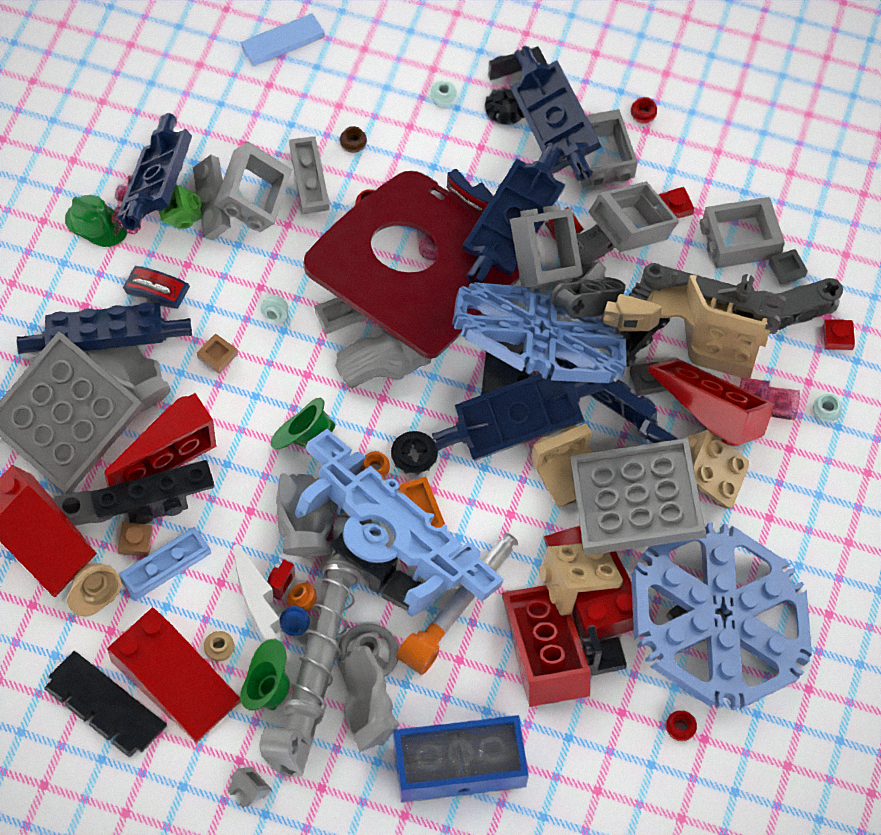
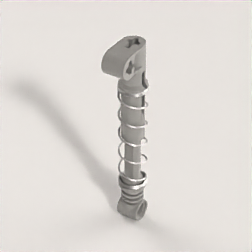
(290, 746)

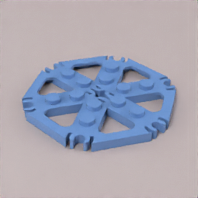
(540, 332)
(702, 622)

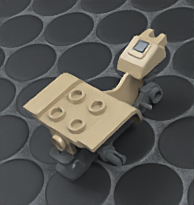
(720, 319)

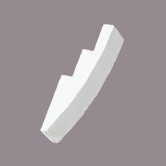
(256, 596)

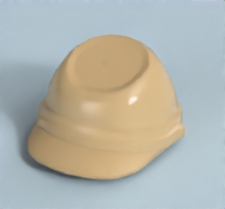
(93, 589)

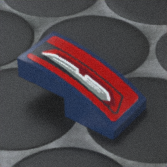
(476, 196)
(157, 286)

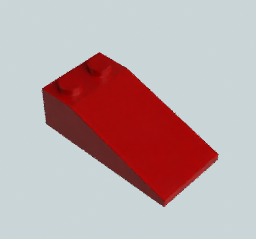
(717, 404)
(170, 441)
(40, 532)
(605, 609)
(546, 648)
(173, 674)

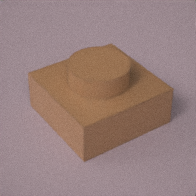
(217, 353)
(135, 539)

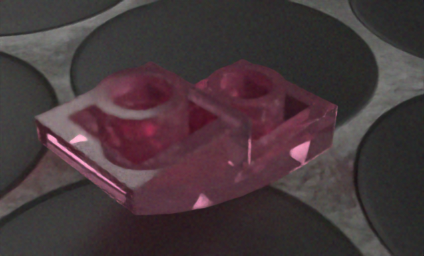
(785, 400)

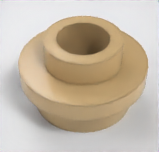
(222, 653)

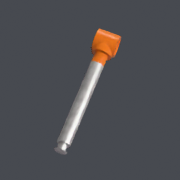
(422, 648)

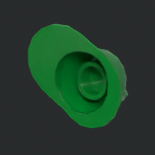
(93, 221)
(303, 426)
(266, 678)

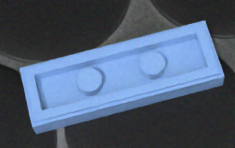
(282, 39)
(164, 563)

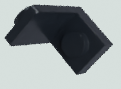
(508, 64)
(379, 572)
(603, 655)

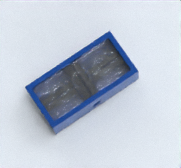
(460, 758)

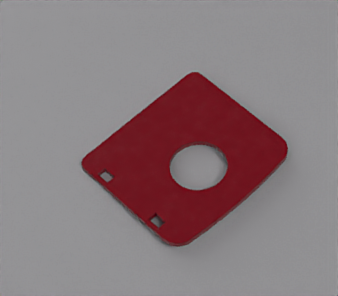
(405, 304)

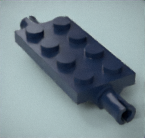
(555, 113)
(155, 172)
(522, 189)
(107, 328)
(636, 410)
(516, 414)

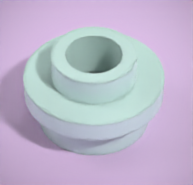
(443, 99)
(275, 308)
(828, 400)

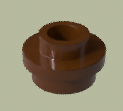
(353, 133)

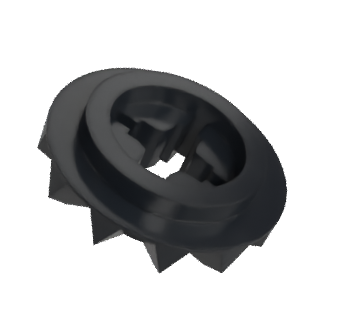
(496, 110)
(422, 443)

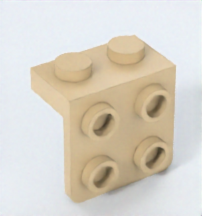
(553, 461)
(717, 467)
(570, 571)

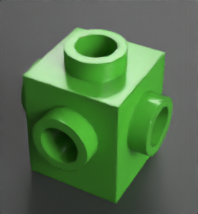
(183, 209)

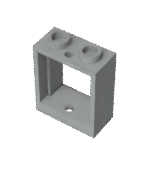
(607, 124)
(265, 167)
(763, 210)
(617, 225)
(527, 248)

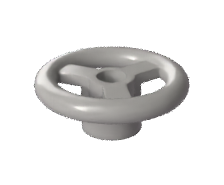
(371, 640)

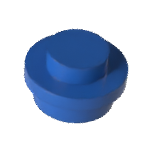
(294, 621)

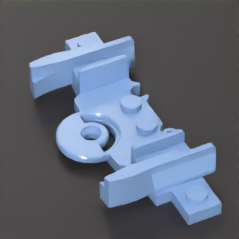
(365, 496)

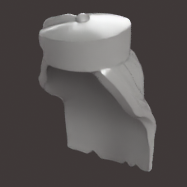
(377, 358)
(135, 372)
(309, 533)
(369, 705)

